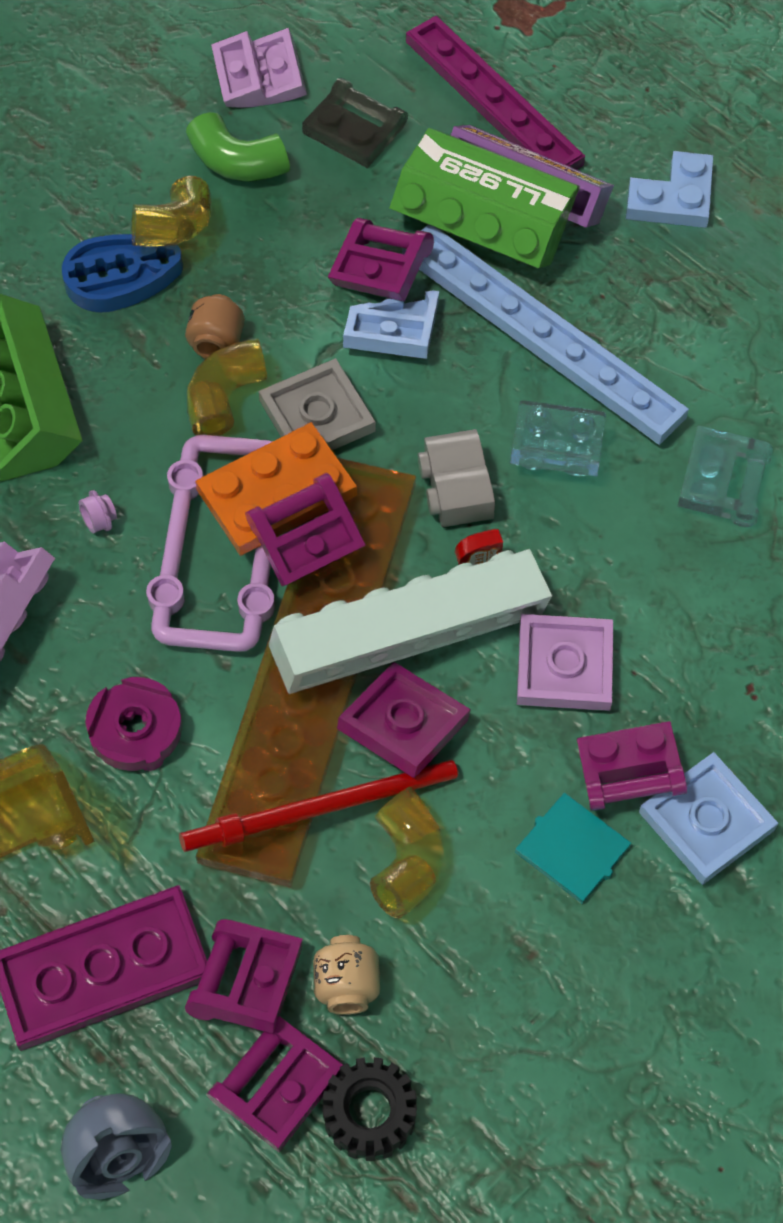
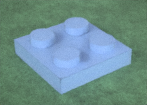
(712, 821)

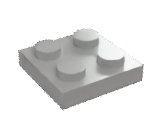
(319, 397)

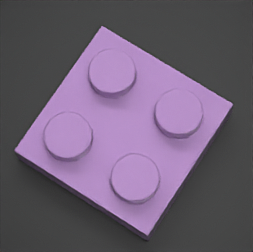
(565, 662)

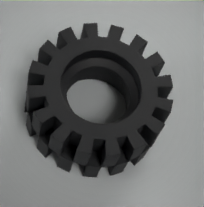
(376, 1140)

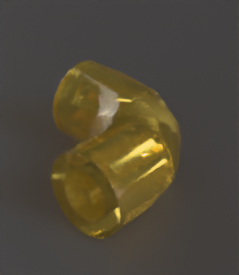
(174, 221)
(215, 381)
(417, 857)

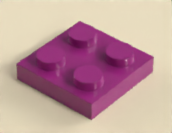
(403, 719)

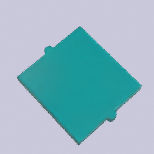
(573, 848)

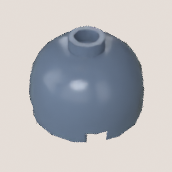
(112, 1142)

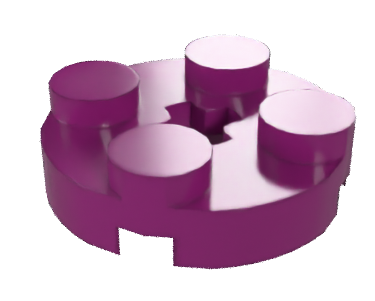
(138, 749)

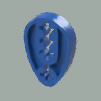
(117, 290)

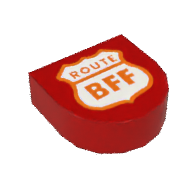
(479, 547)

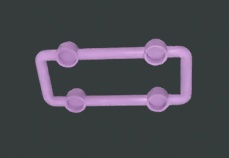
(166, 592)

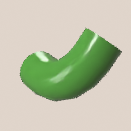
(235, 157)

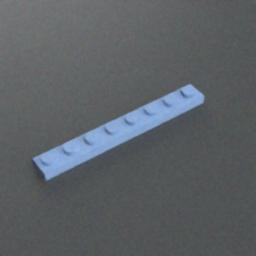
(552, 338)

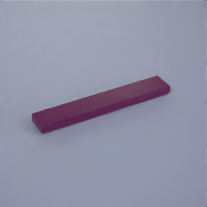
(490, 93)

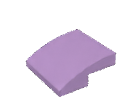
(258, 70)

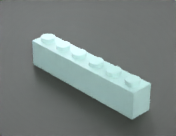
(407, 619)

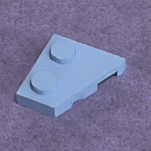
(392, 326)

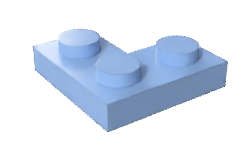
(677, 201)

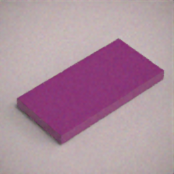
(100, 967)

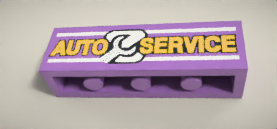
(592, 193)

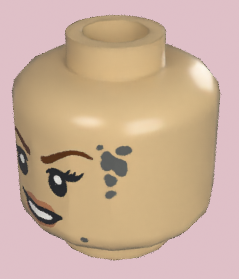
(346, 975)

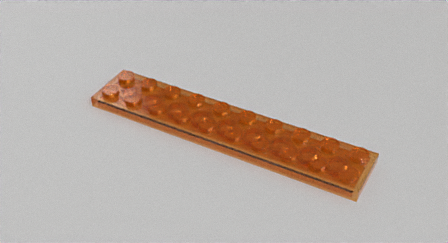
(291, 737)

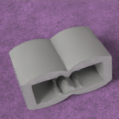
(458, 478)

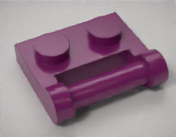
(376, 269)
(312, 543)
(631, 755)
(260, 981)
(286, 1094)

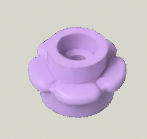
(97, 511)

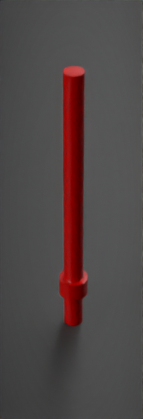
(232, 828)

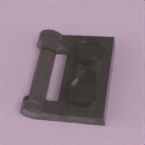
(348, 132)

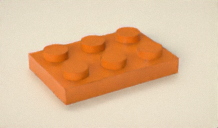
(269, 477)

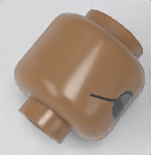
(214, 324)

